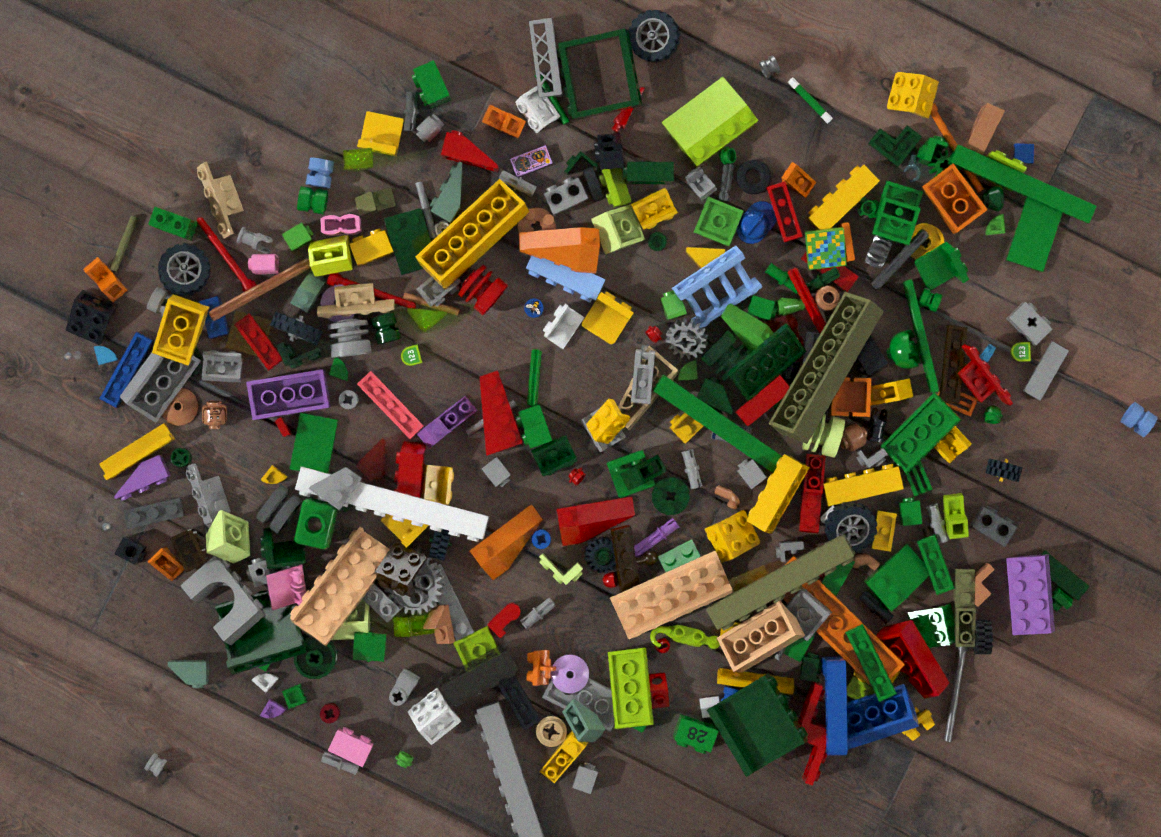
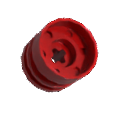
(482, 289)

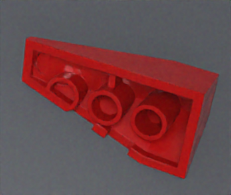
(587, 520)

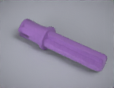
(661, 533)

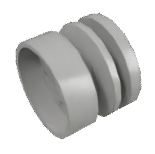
(349, 338)

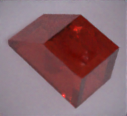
(374, 462)

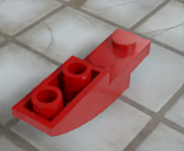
(812, 494)

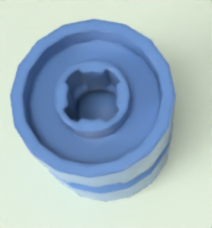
(320, 173)
(1140, 420)

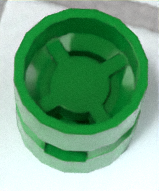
(312, 200)

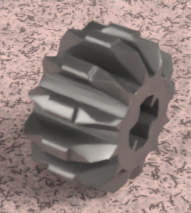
(878, 252)

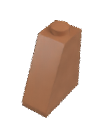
(983, 128)

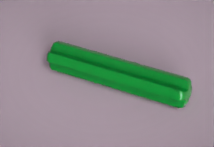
(534, 376)

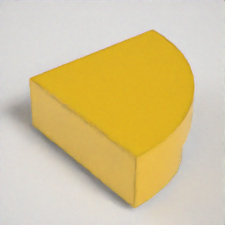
(273, 476)

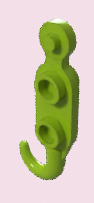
(685, 635)

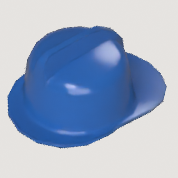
(756, 222)

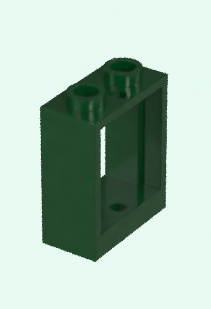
(649, 173)

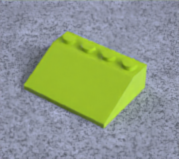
(709, 122)

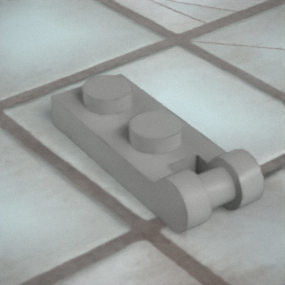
(643, 377)

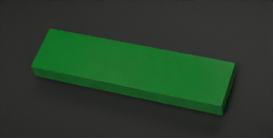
(871, 662)

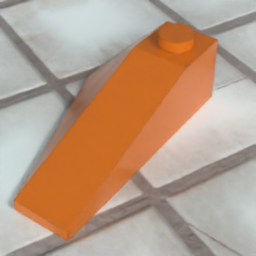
(503, 546)

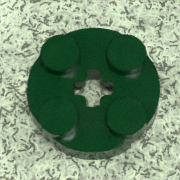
(673, 485)

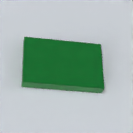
(314, 443)

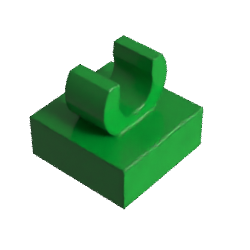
(1061, 599)

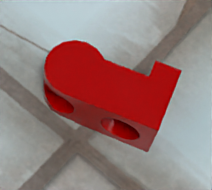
(508, 613)

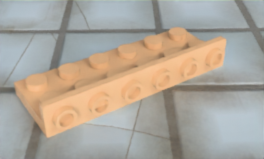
(340, 587)
(671, 595)

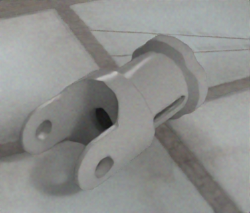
(254, 240)

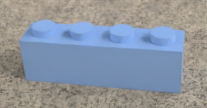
(586, 284)

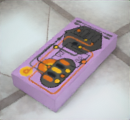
(531, 161)

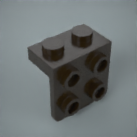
(189, 550)
(400, 569)

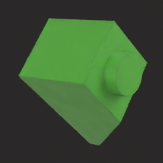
(672, 305)

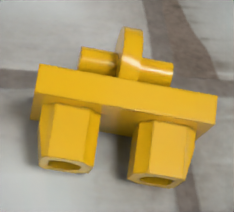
(923, 718)

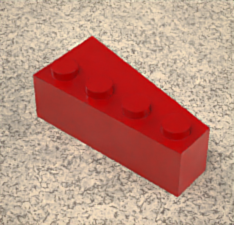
(498, 419)
(919, 661)

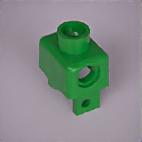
(326, 514)

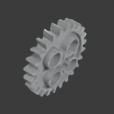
(426, 600)

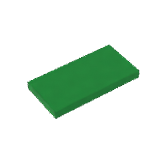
(1034, 235)
(921, 433)

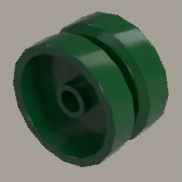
(312, 668)

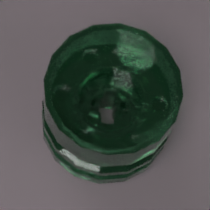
(724, 354)

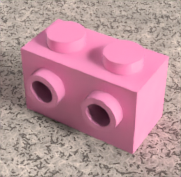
(351, 746)

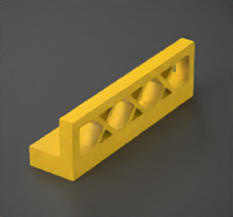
(136, 451)

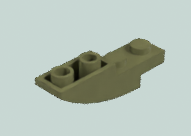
(964, 608)

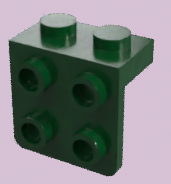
(281, 553)

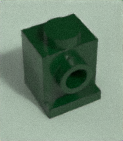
(810, 668)

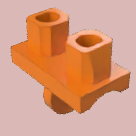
(541, 667)

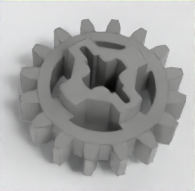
(687, 338)

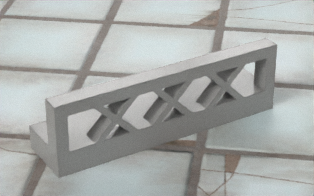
(552, 51)

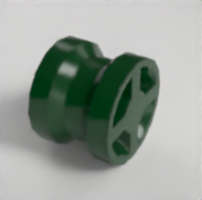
(178, 458)

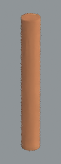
(442, 307)

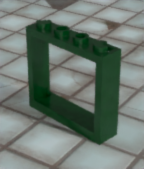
(630, 69)

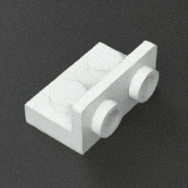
(536, 110)

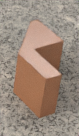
(981, 591)

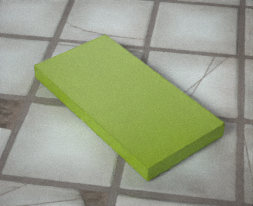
(630, 688)

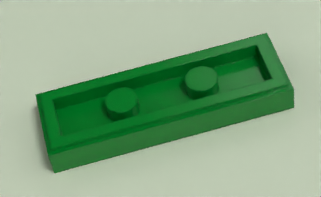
(935, 564)

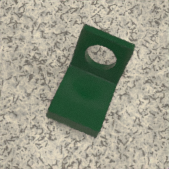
(574, 160)

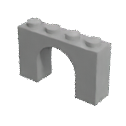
(245, 611)

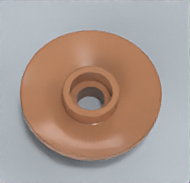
(188, 409)

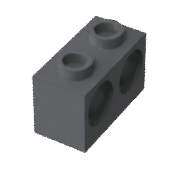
(991, 529)

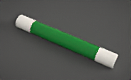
(810, 100)

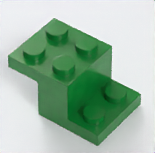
(897, 213)

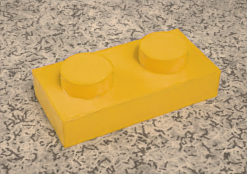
(885, 531)

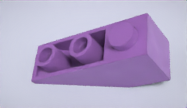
(446, 422)
(147, 473)

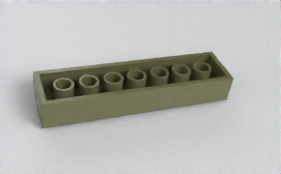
(826, 367)
(777, 583)

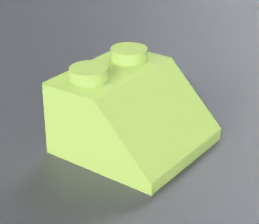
(618, 229)
(228, 538)
(356, 622)

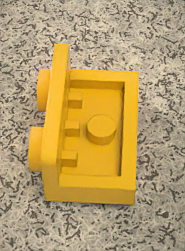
(654, 209)
(607, 422)
(952, 445)
(437, 484)

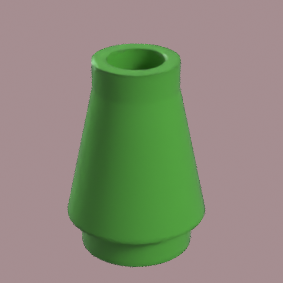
(788, 305)

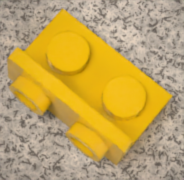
(685, 427)

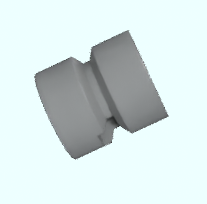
(158, 300)

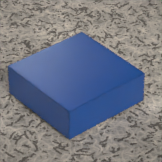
(1024, 153)

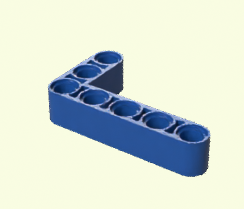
(836, 704)

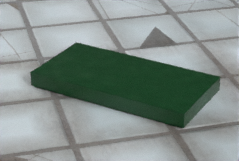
(767, 362)

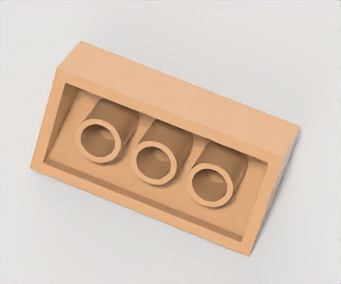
(760, 637)

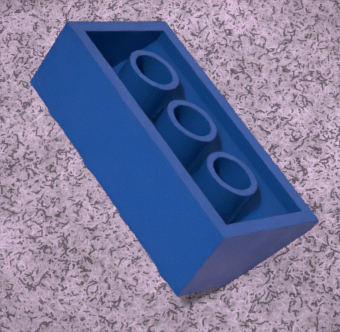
(874, 720)

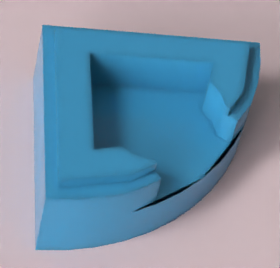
(987, 353)
(104, 355)

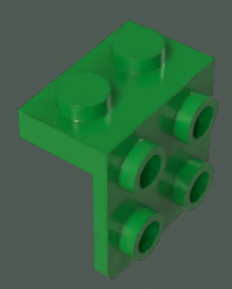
(941, 265)

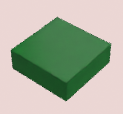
(294, 696)

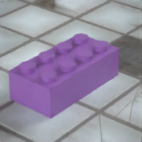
(288, 394)
(1030, 594)

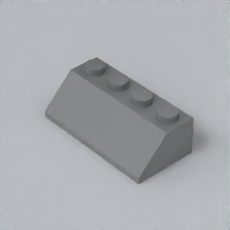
(157, 385)

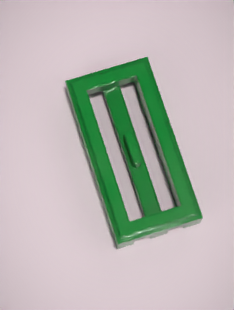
(922, 490)

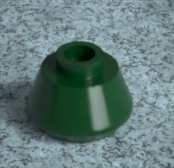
(993, 198)

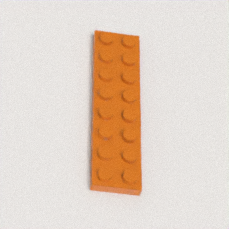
(839, 622)

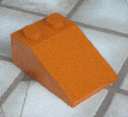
(954, 199)

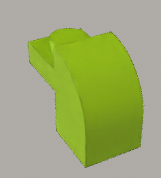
(954, 516)

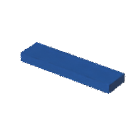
(126, 369)

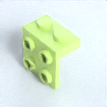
(573, 574)

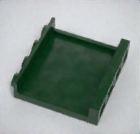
(267, 641)
(758, 724)

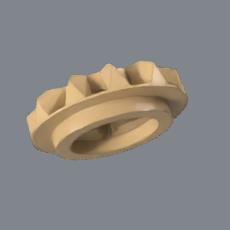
(555, 739)

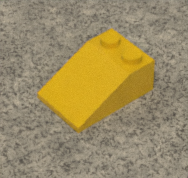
(180, 329)

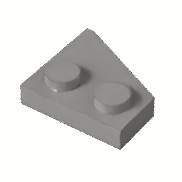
(337, 487)

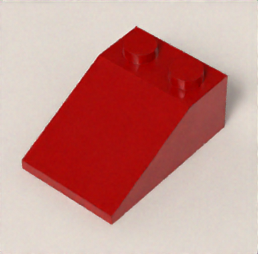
(461, 149)

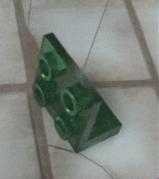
(287, 354)

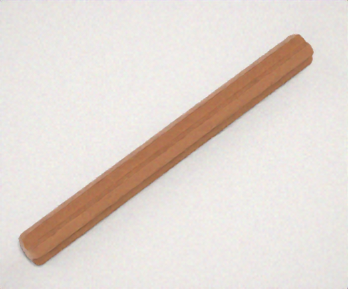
(260, 289)

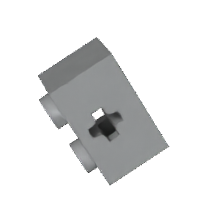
(1035, 333)

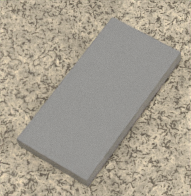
(593, 696)

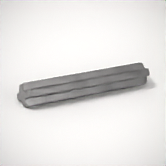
(900, 259)

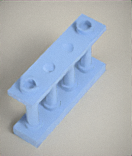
(709, 272)

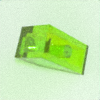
(410, 626)

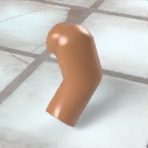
(728, 494)
(865, 559)

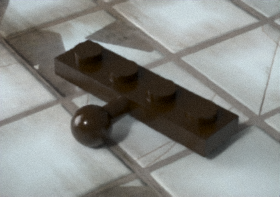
(952, 363)
(625, 557)

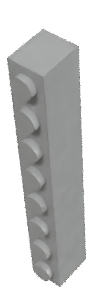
(508, 770)

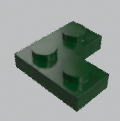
(895, 149)

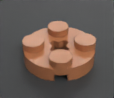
(536, 214)

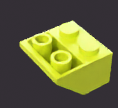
(330, 255)

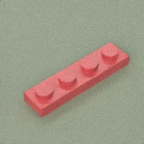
(390, 405)

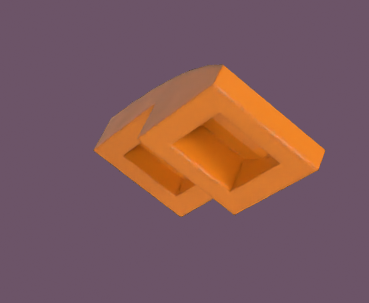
(503, 121)

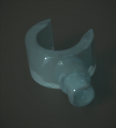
(912, 164)

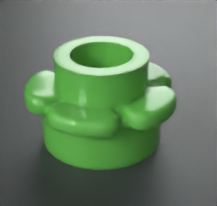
(404, 759)

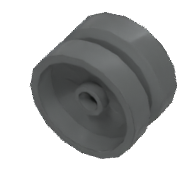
(281, 510)

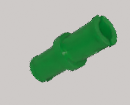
(781, 276)

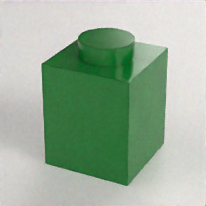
(761, 308)
(910, 512)

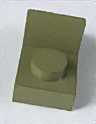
(375, 201)

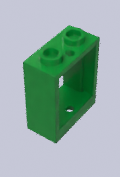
(172, 223)

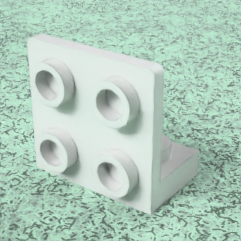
(563, 326)
(433, 716)

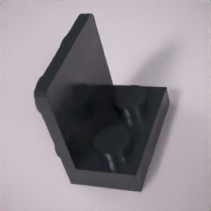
(90, 316)

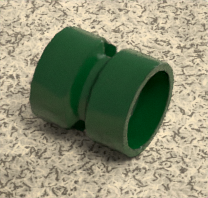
(385, 328)

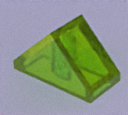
(358, 159)
(426, 318)

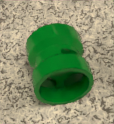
(925, 298)

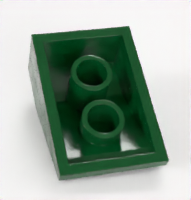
(408, 238)

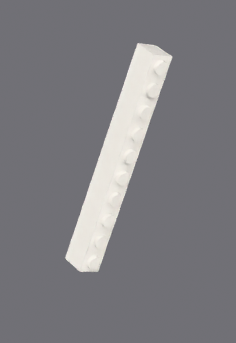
(404, 507)

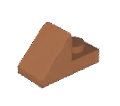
(440, 621)

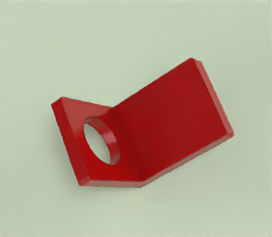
(659, 692)

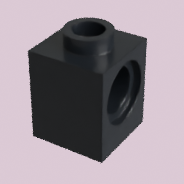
(122, 550)

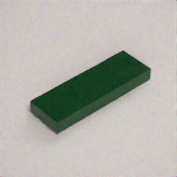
(1066, 579)

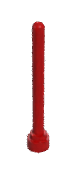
(336, 279)
(246, 283)

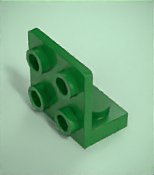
(622, 464)
(935, 625)

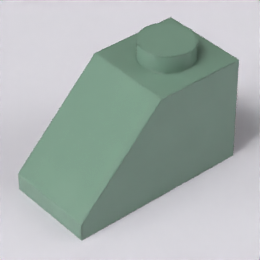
(308, 292)
(191, 671)
(583, 722)

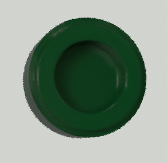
(657, 241)

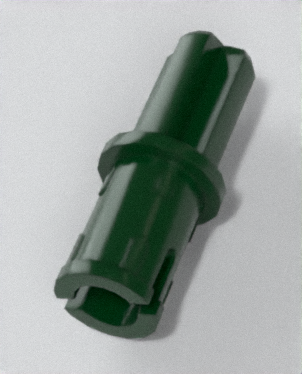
(823, 280)

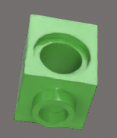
(298, 236)

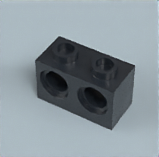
(609, 151)

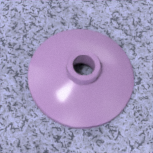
(574, 664)

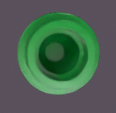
(992, 415)

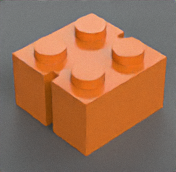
(852, 398)

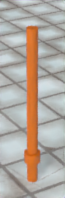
(952, 143)

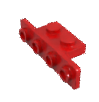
(980, 379)

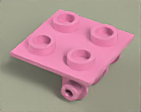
(286, 587)

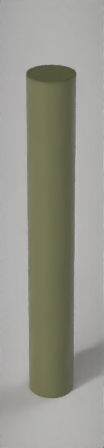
(123, 244)

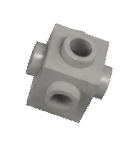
(253, 572)

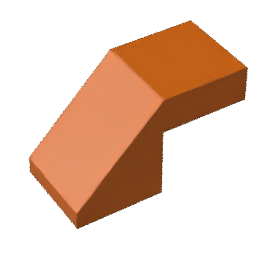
(105, 279)

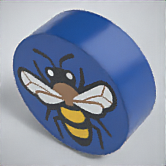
(533, 308)

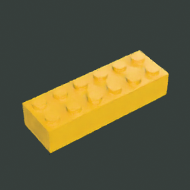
(472, 234)

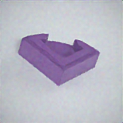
(272, 709)

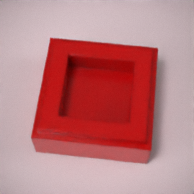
(283, 427)

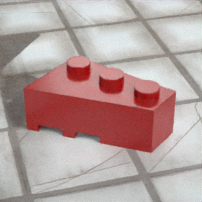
(410, 468)

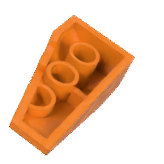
(569, 247)

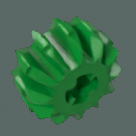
(938, 161)

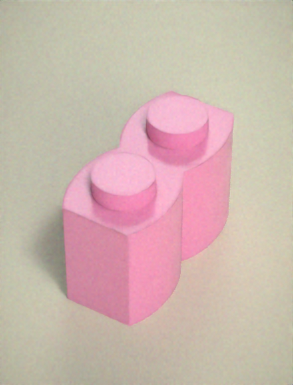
(347, 224)
(264, 264)

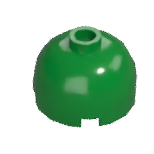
(904, 350)

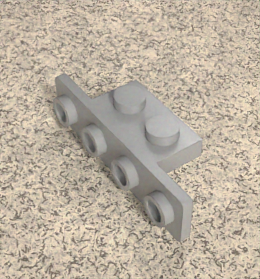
(208, 494)

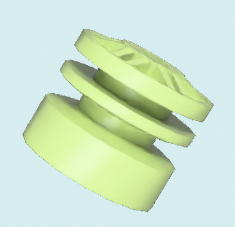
(827, 435)

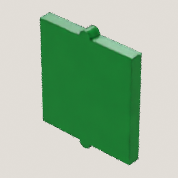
(369, 646)

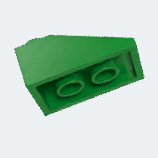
(897, 577)

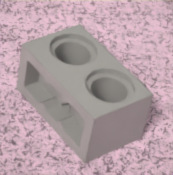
(567, 200)

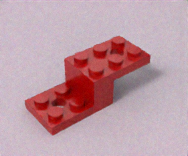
(815, 731)

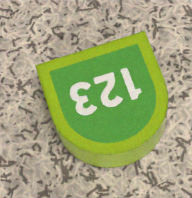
(1021, 352)
(411, 355)

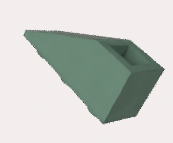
(449, 200)

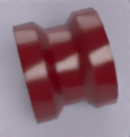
(332, 710)

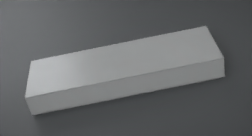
(1045, 370)

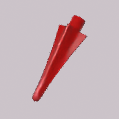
(622, 118)

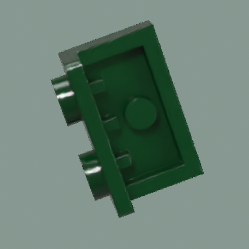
(554, 456)

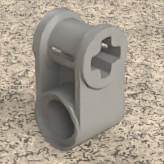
(405, 684)

